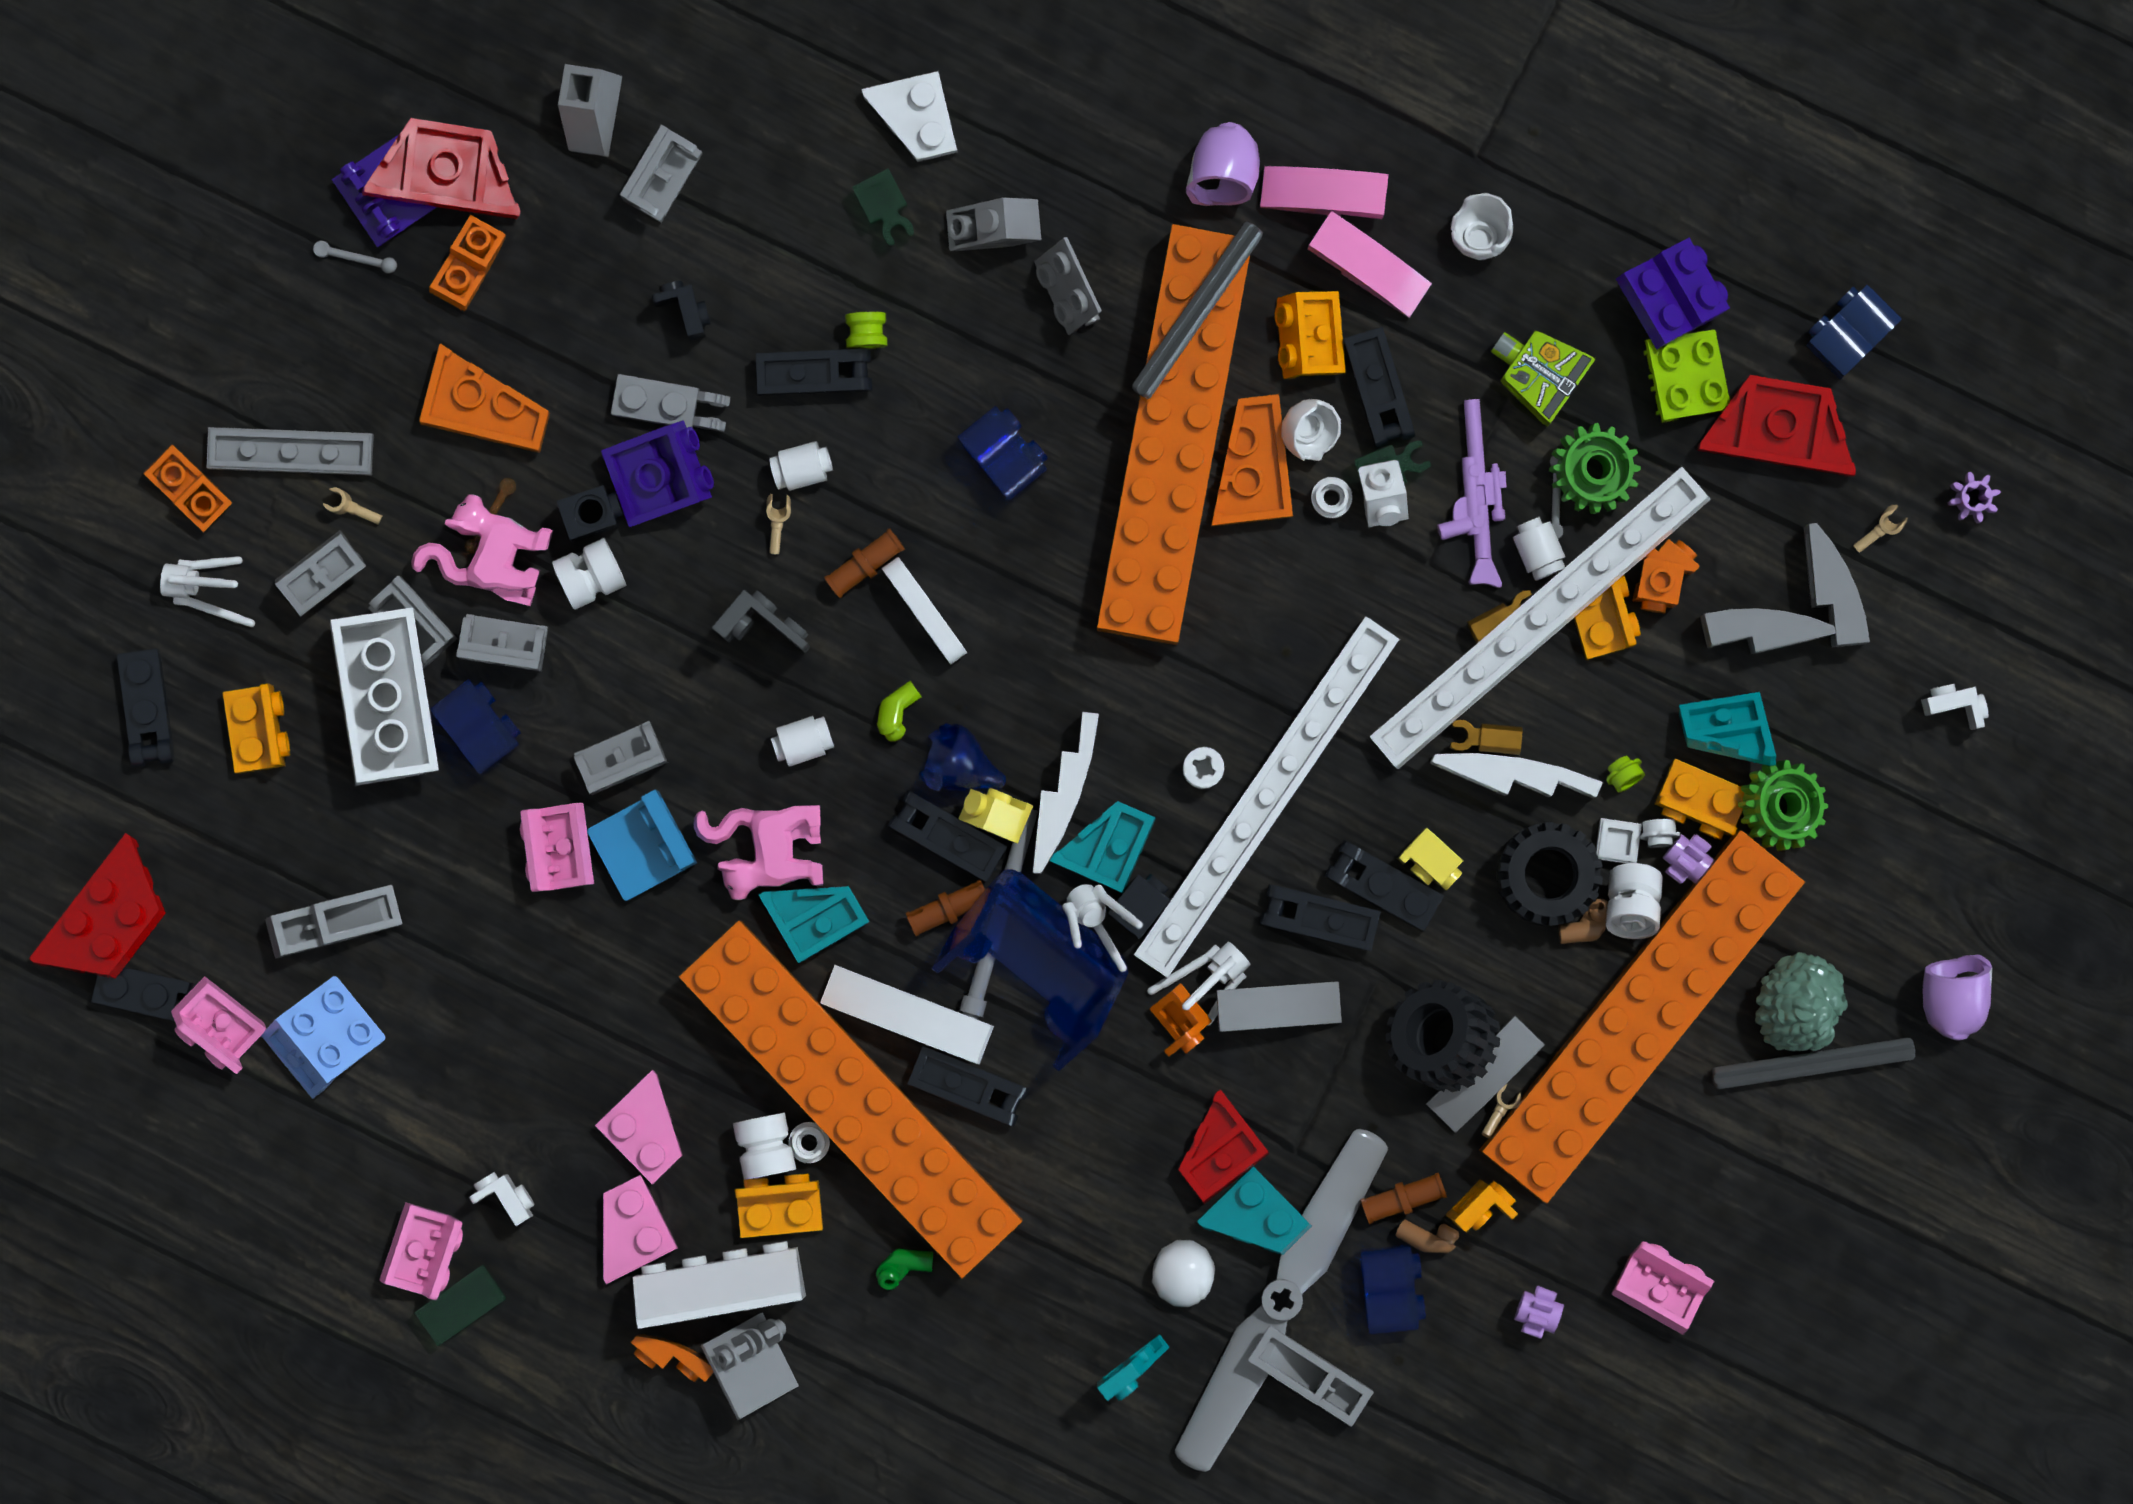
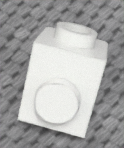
(1383, 493)
(1947, 698)
(514, 1199)

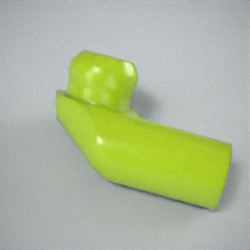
(892, 709)

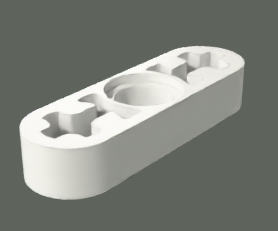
(924, 610)

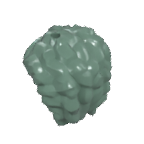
(1800, 1003)

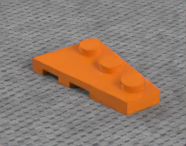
(477, 405)
(1255, 466)

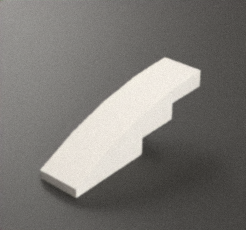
(1500, 772)
(1058, 807)
(907, 1014)

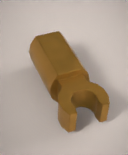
(1486, 622)
(1490, 738)

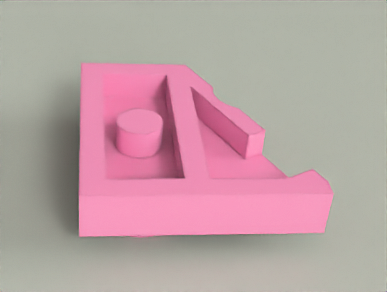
(643, 1129)
(632, 1229)

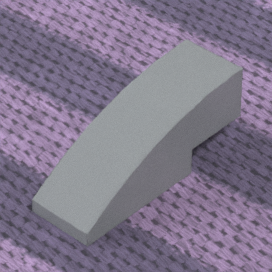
(1834, 588)
(1762, 628)
(333, 921)
(1278, 1006)
(1515, 1051)
(1310, 1375)

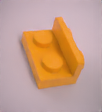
(1310, 334)
(1606, 623)
(256, 728)
(1701, 798)
(1474, 1206)
(779, 1207)

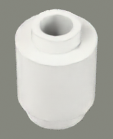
(801, 466)
(1539, 548)
(802, 740)

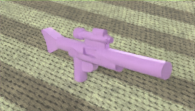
(1480, 491)

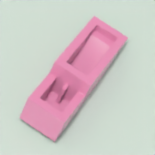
(1324, 191)
(1369, 264)

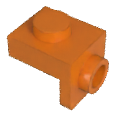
(1659, 585)
(1180, 1023)

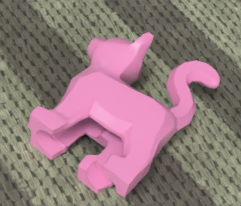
(494, 559)
(773, 847)

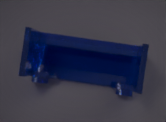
(1034, 941)

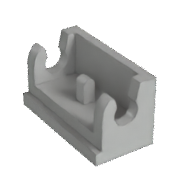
(661, 173)
(320, 573)
(431, 632)
(502, 642)
(620, 758)

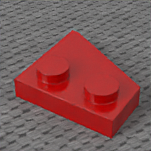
(1220, 1150)

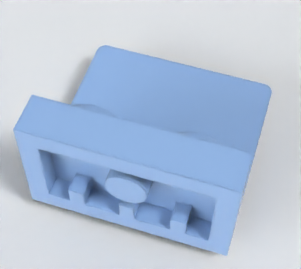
(323, 1036)

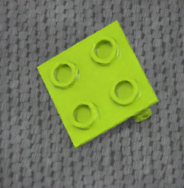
(1687, 376)

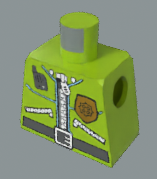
(1541, 372)

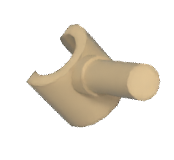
(351, 507)
(777, 518)
(1884, 526)
(1499, 1112)

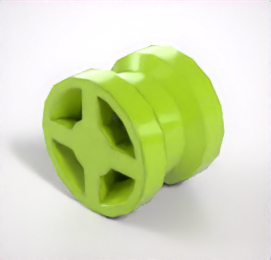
(866, 330)

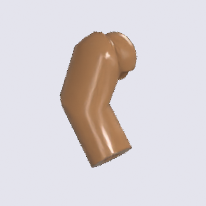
(1588, 928)
(1425, 1241)

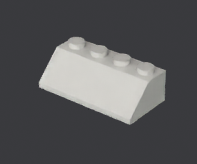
(384, 696)
(718, 1286)

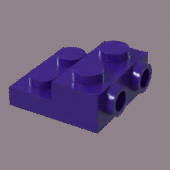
(1674, 292)
(658, 473)

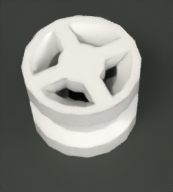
(1200, 773)

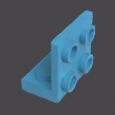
(641, 846)

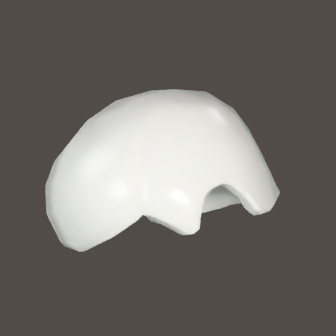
(1482, 226)
(1311, 429)
(1183, 1273)

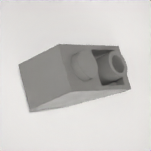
(588, 108)
(994, 224)

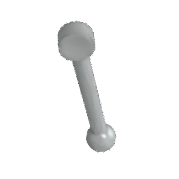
(323, 249)
(1556, 497)

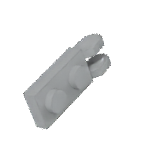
(664, 403)

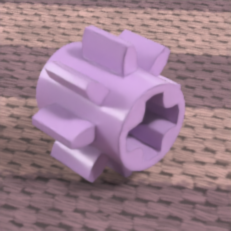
(1985, 496)
(1688, 858)
(1539, 1312)

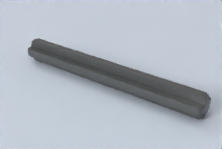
(1197, 310)
(1813, 1063)

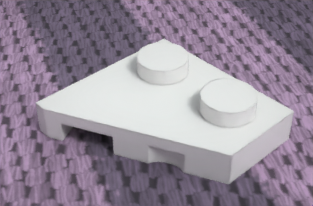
(916, 114)

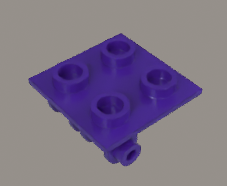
(378, 216)

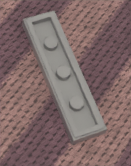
(289, 451)

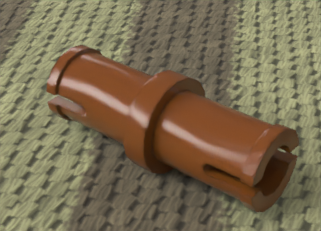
(864, 563)
(945, 908)
(1403, 1198)

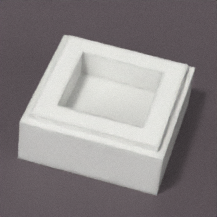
(1618, 841)

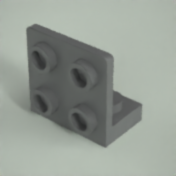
(738, 620)

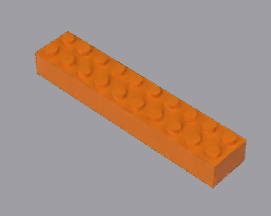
(1172, 451)
(1642, 1016)
(851, 1098)

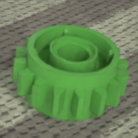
(1616, 465)
(1803, 801)

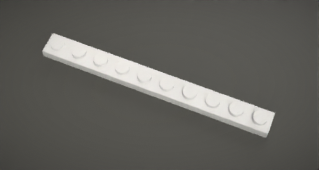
(1540, 617)
(1266, 797)

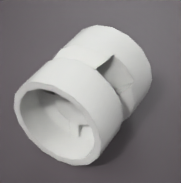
(589, 573)
(1634, 901)
(764, 1146)

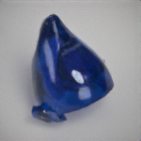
(959, 762)

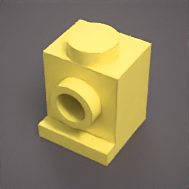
(996, 813)
(1432, 860)

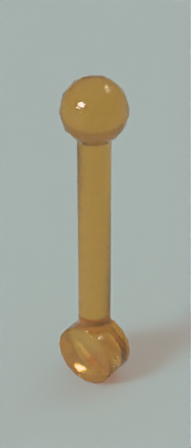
(507, 488)

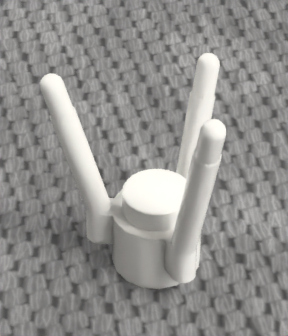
(181, 582)
(1087, 907)
(1226, 965)

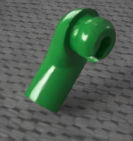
(898, 1265)

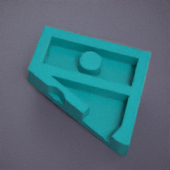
(1729, 728)
(1108, 846)
(814, 917)
(1256, 1215)
(1122, 1379)

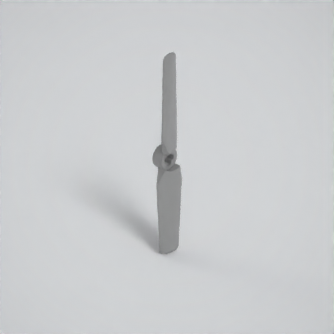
(1235, 1378)

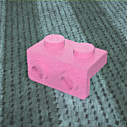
(556, 847)
(216, 1024)
(422, 1251)
(1662, 1286)

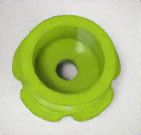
(1625, 773)

